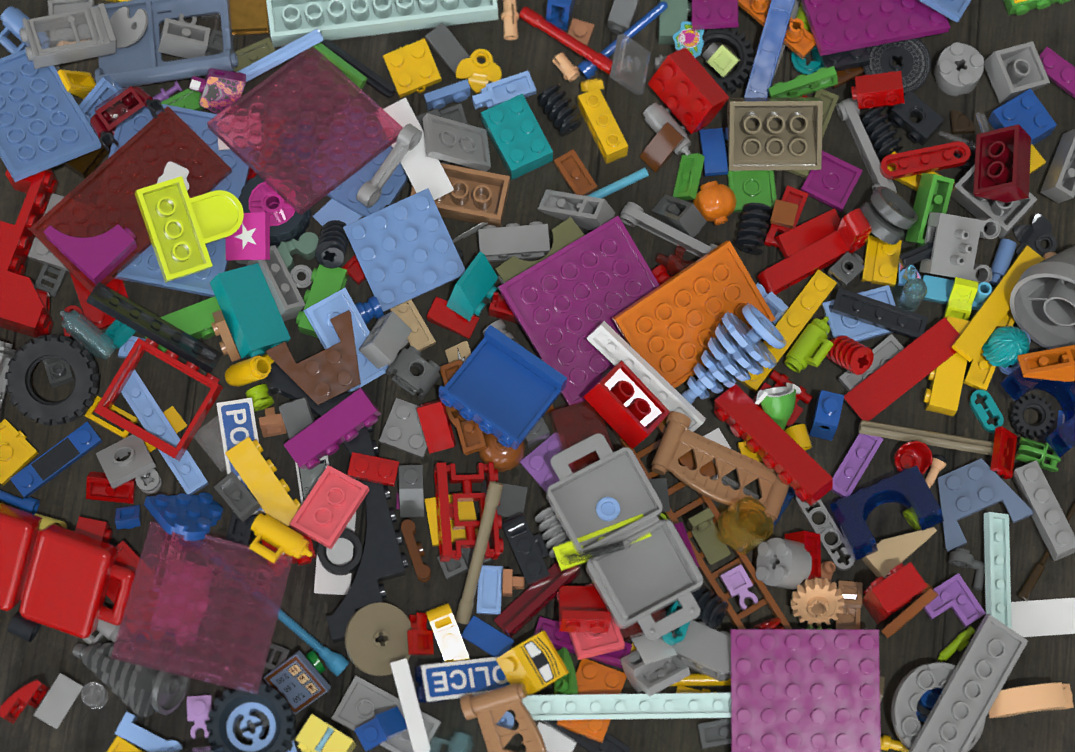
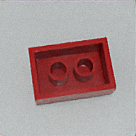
(688, 90)
(893, 592)

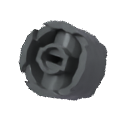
(403, 377)

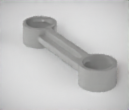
(406, 141)

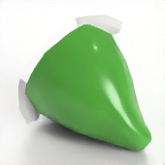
(779, 402)

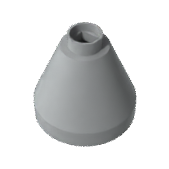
(1046, 301)

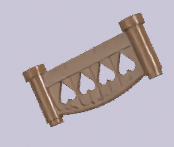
(679, 440)
(492, 706)

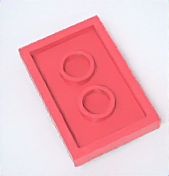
(329, 507)
(595, 644)

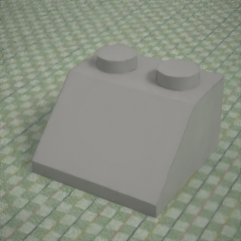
(1015, 71)

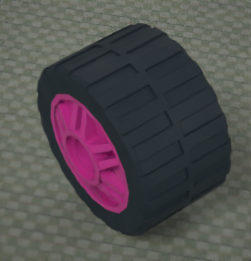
(284, 219)

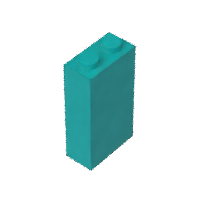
(249, 310)

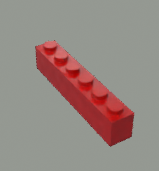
(773, 444)

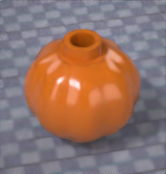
(715, 202)

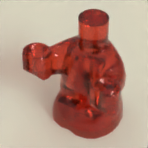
(674, 263)

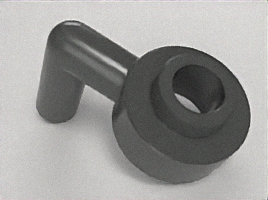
(963, 559)

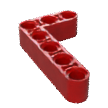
(849, 237)

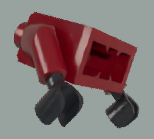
(118, 108)

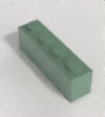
(671, 19)

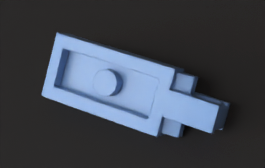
(504, 90)

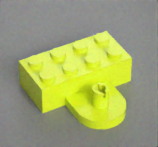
(184, 225)

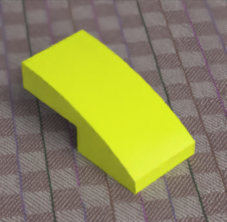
(961, 298)

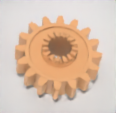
(817, 601)

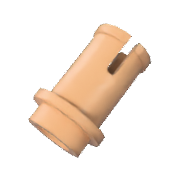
(566, 67)

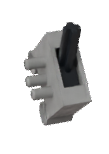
(952, 247)

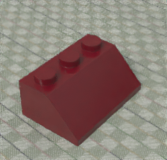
(1002, 164)

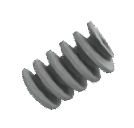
(552, 529)

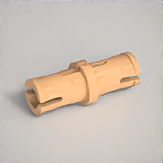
(510, 19)

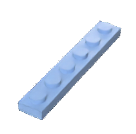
(157, 424)

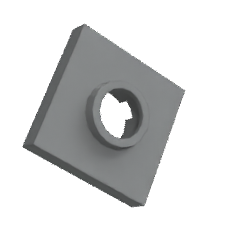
(122, 471)

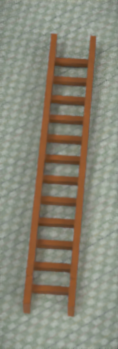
(741, 558)

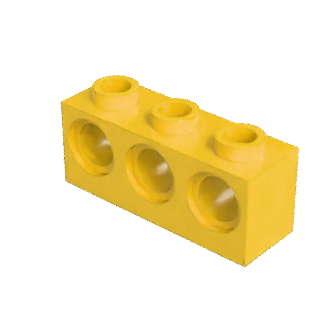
(602, 125)

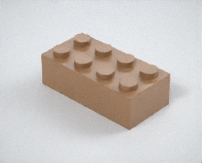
(476, 196)

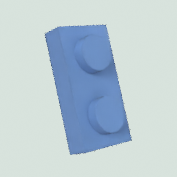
(439, 98)

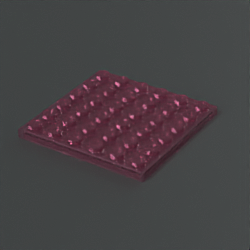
(305, 129)
(202, 609)

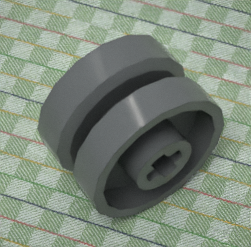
(888, 215)

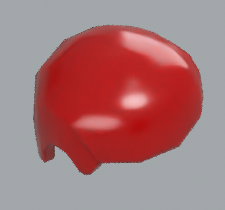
(913, 454)

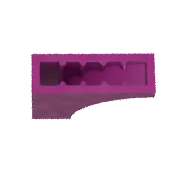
(97, 254)

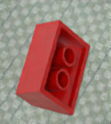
(627, 404)

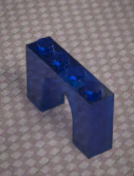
(1063, 438)
(904, 488)

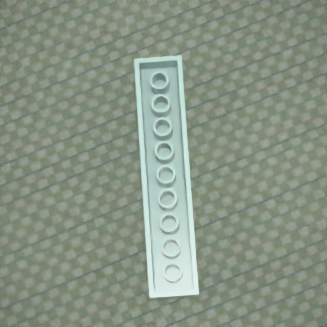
(369, 17)

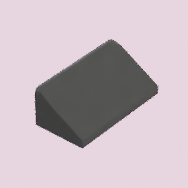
(296, 415)

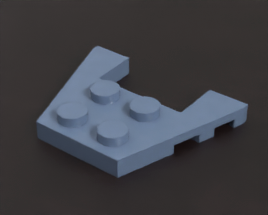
(970, 491)

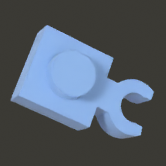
(775, 304)

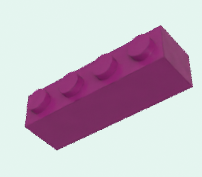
(333, 429)

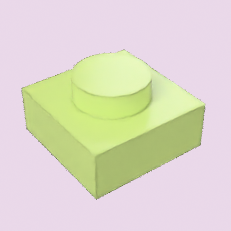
(723, 60)

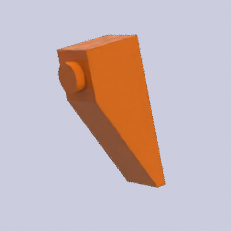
(1049, 364)

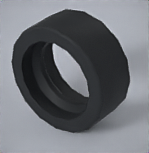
(352, 565)

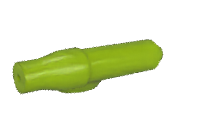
(958, 643)

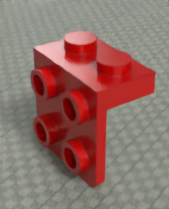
(582, 610)

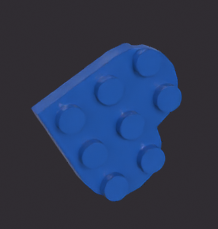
(185, 514)

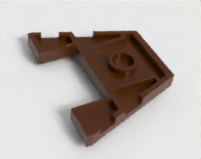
(328, 371)

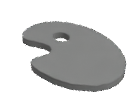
(127, 29)

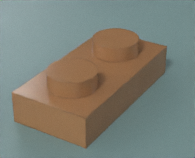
(220, 328)

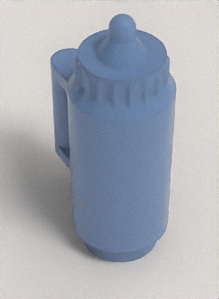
(12, 21)

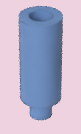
(1002, 260)

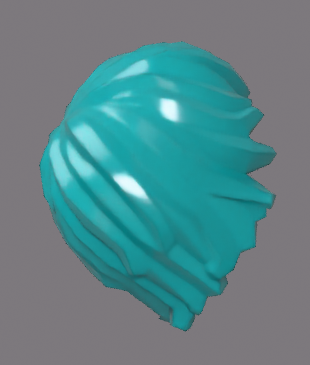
(1005, 345)

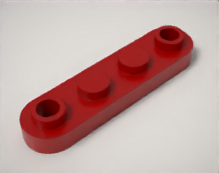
(924, 160)

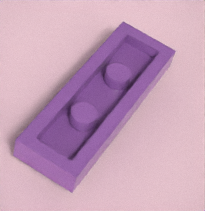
(855, 464)

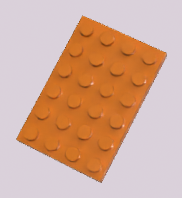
(681, 315)

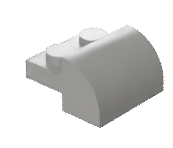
(655, 675)

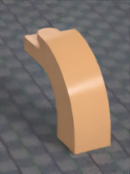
(1032, 699)

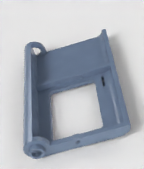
(144, 64)

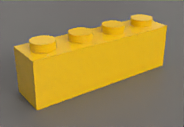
(947, 379)
(262, 482)

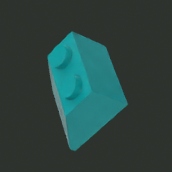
(473, 288)

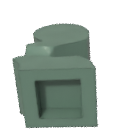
(304, 247)

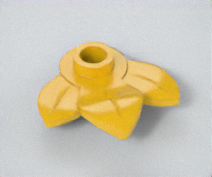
(476, 73)

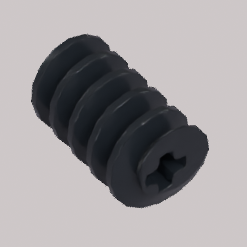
(559, 110)
(880, 133)
(751, 228)
(332, 244)
(711, 607)

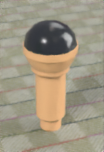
(939, 463)

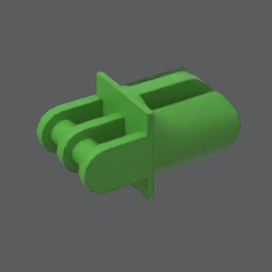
(1032, 450)

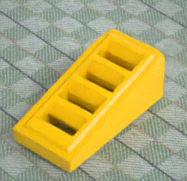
(77, 82)

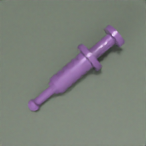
(163, 95)

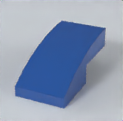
(714, 151)

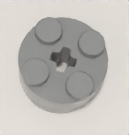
(965, 59)
(783, 563)

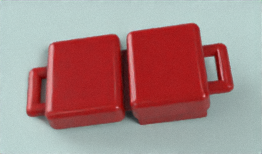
(58, 575)

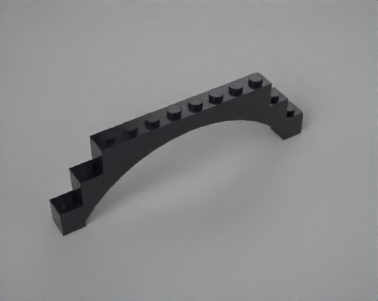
(381, 552)

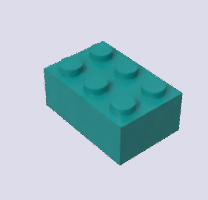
(517, 136)

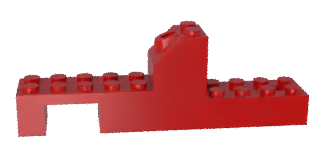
(21, 303)

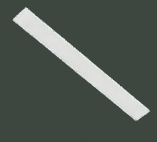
(410, 706)

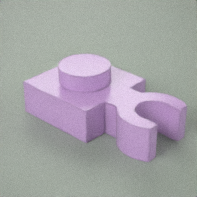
(738, 583)
(197, 712)

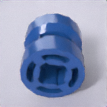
(370, 309)

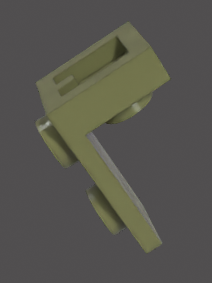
(706, 536)

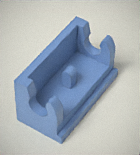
(103, 90)

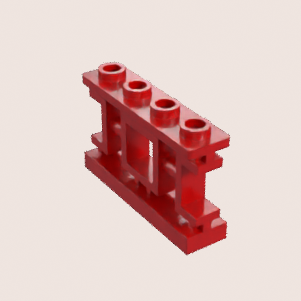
(447, 512)

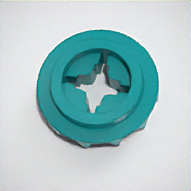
(800, 64)

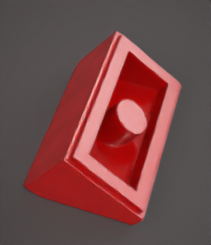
(100, 489)

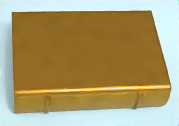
(249, 17)

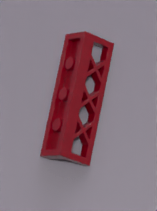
(534, 599)

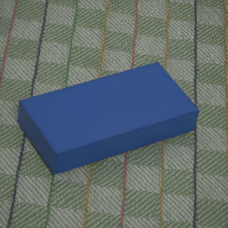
(487, 638)

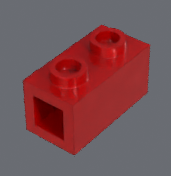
(878, 90)

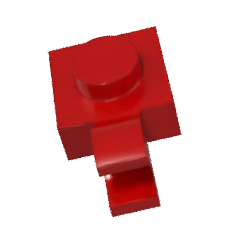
(419, 638)

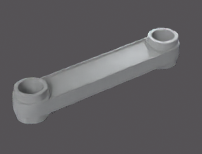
(849, 111)
(634, 215)

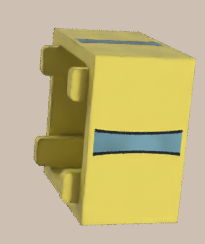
(321, 737)

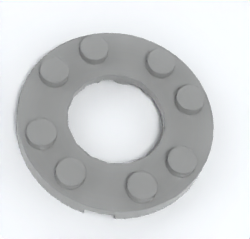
(908, 694)

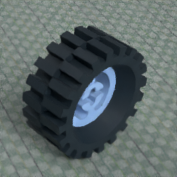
(242, 704)

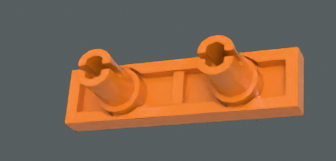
(796, 36)

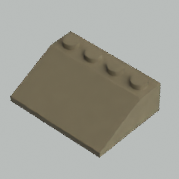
(775, 133)

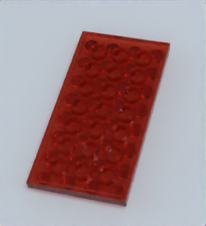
(110, 190)

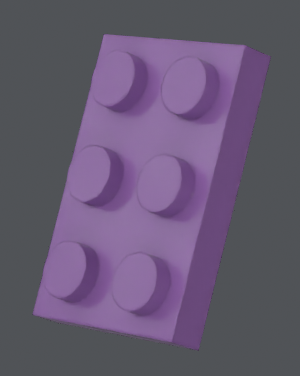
(539, 463)

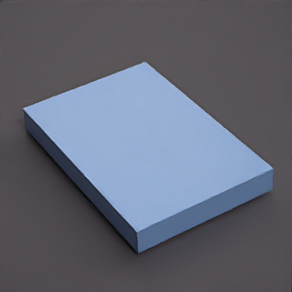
(853, 328)

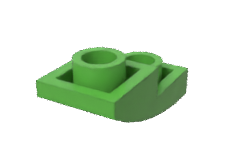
(567, 684)

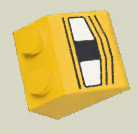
(533, 664)

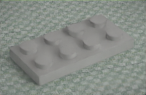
(365, 701)

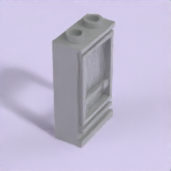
(68, 36)

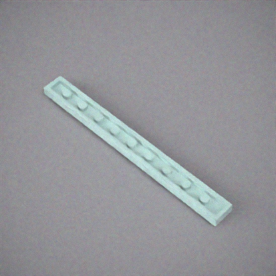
(629, 706)

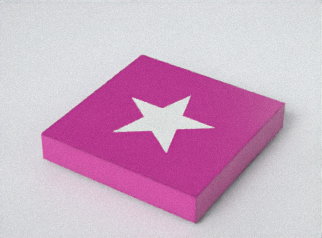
(251, 238)

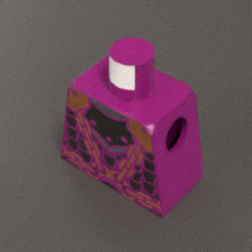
(218, 89)

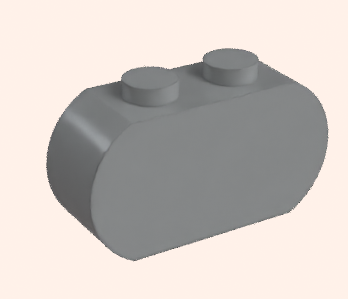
(706, 650)

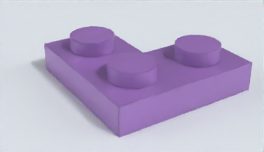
(955, 595)

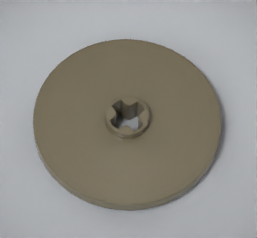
(368, 624)

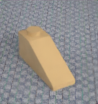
(895, 550)

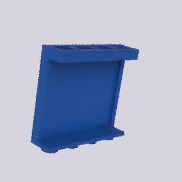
(503, 388)

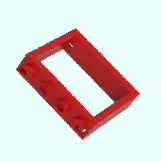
(124, 373)

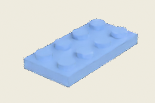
(330, 307)

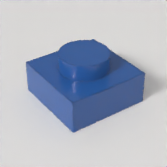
(128, 517)

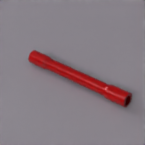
(538, 21)

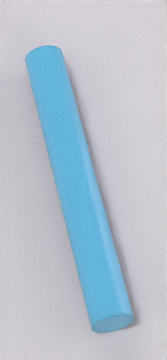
(624, 182)

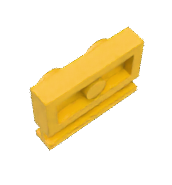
(881, 262)

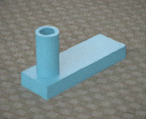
(939, 291)

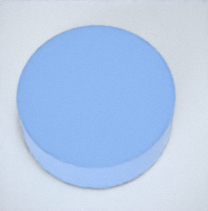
(608, 509)

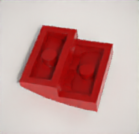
(30, 694)

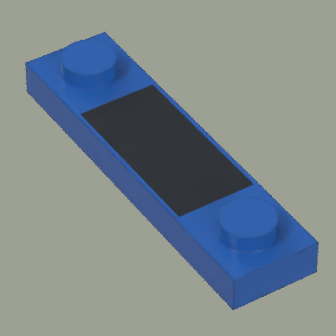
(56, 460)

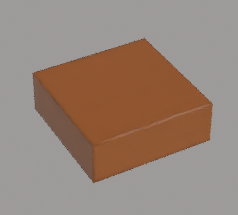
(784, 214)

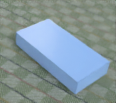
(490, 590)

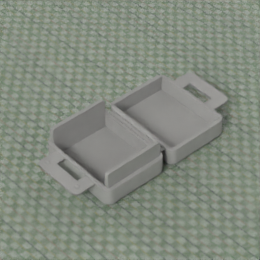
(647, 573)

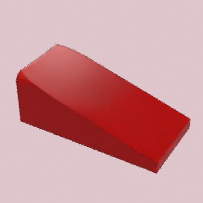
(448, 319)

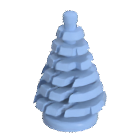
(735, 353)

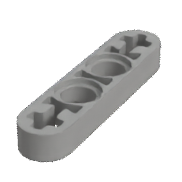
(827, 527)

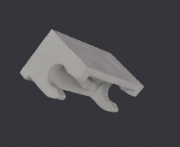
(58, 701)

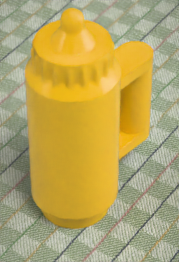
(248, 370)
(280, 537)

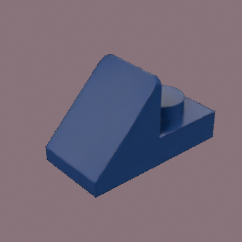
(381, 728)

